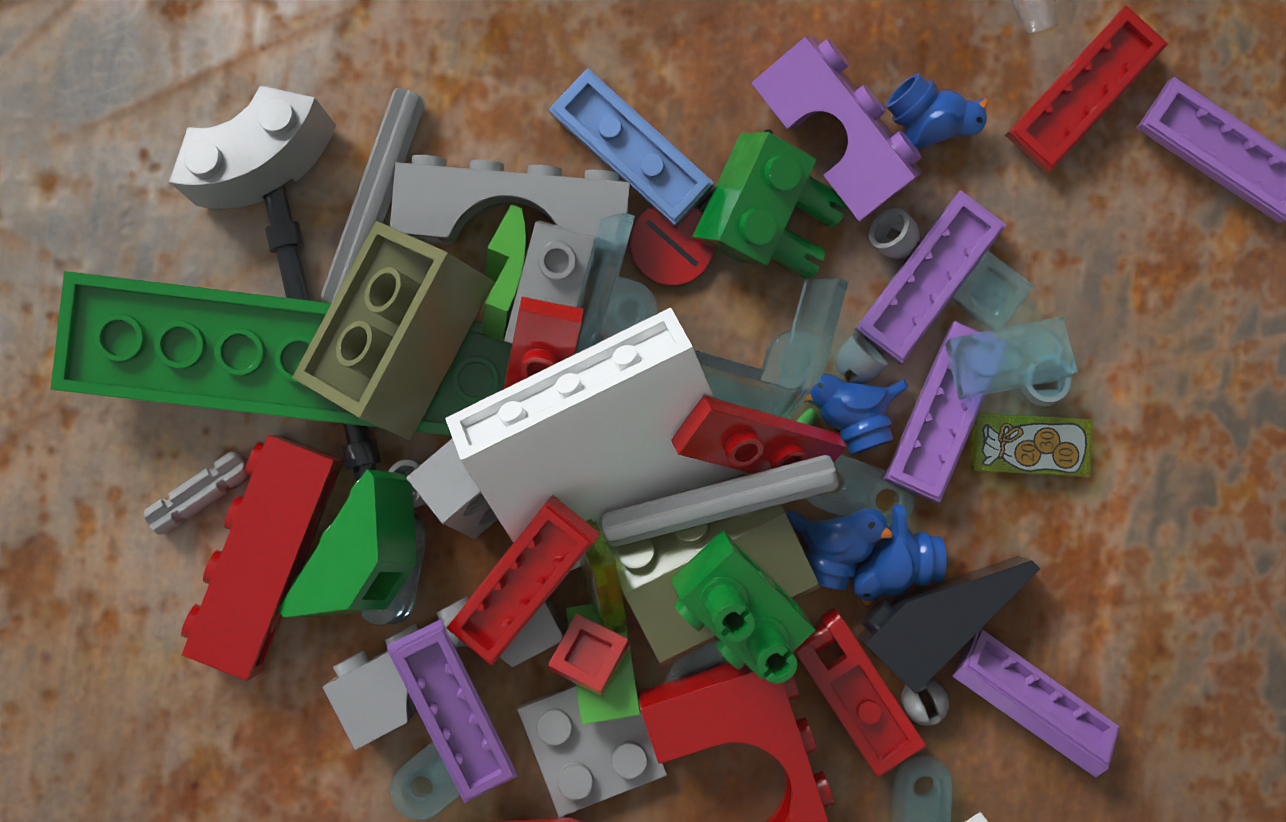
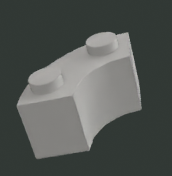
(253, 152)

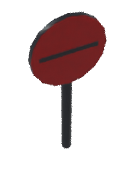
(670, 253)

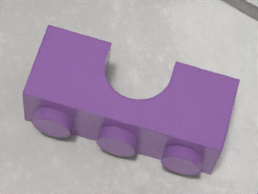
(875, 160)

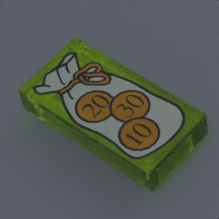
(1031, 444)
(603, 584)

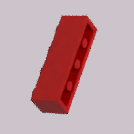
(261, 556)

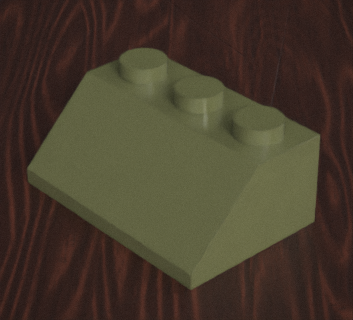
(393, 330)
(650, 564)

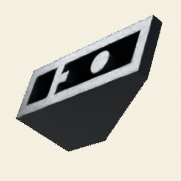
(931, 624)

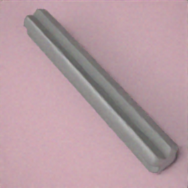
(376, 184)
(720, 501)

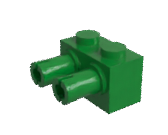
(756, 199)
(743, 608)

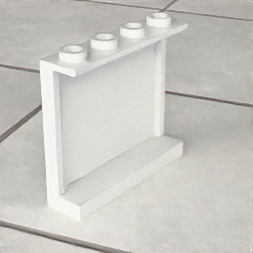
(590, 429)

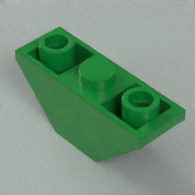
(361, 554)

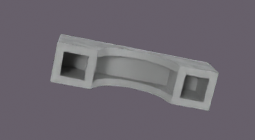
(440, 200)
(373, 697)

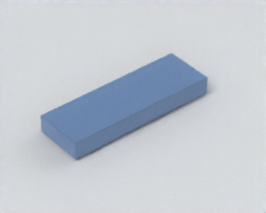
(631, 147)

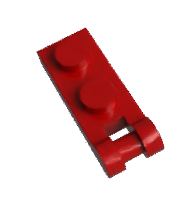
(859, 696)

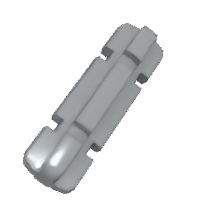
(196, 493)

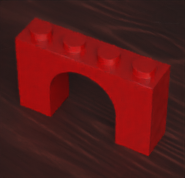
(739, 708)

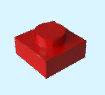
(589, 655)

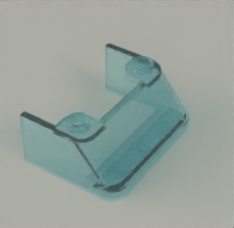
(792, 360)

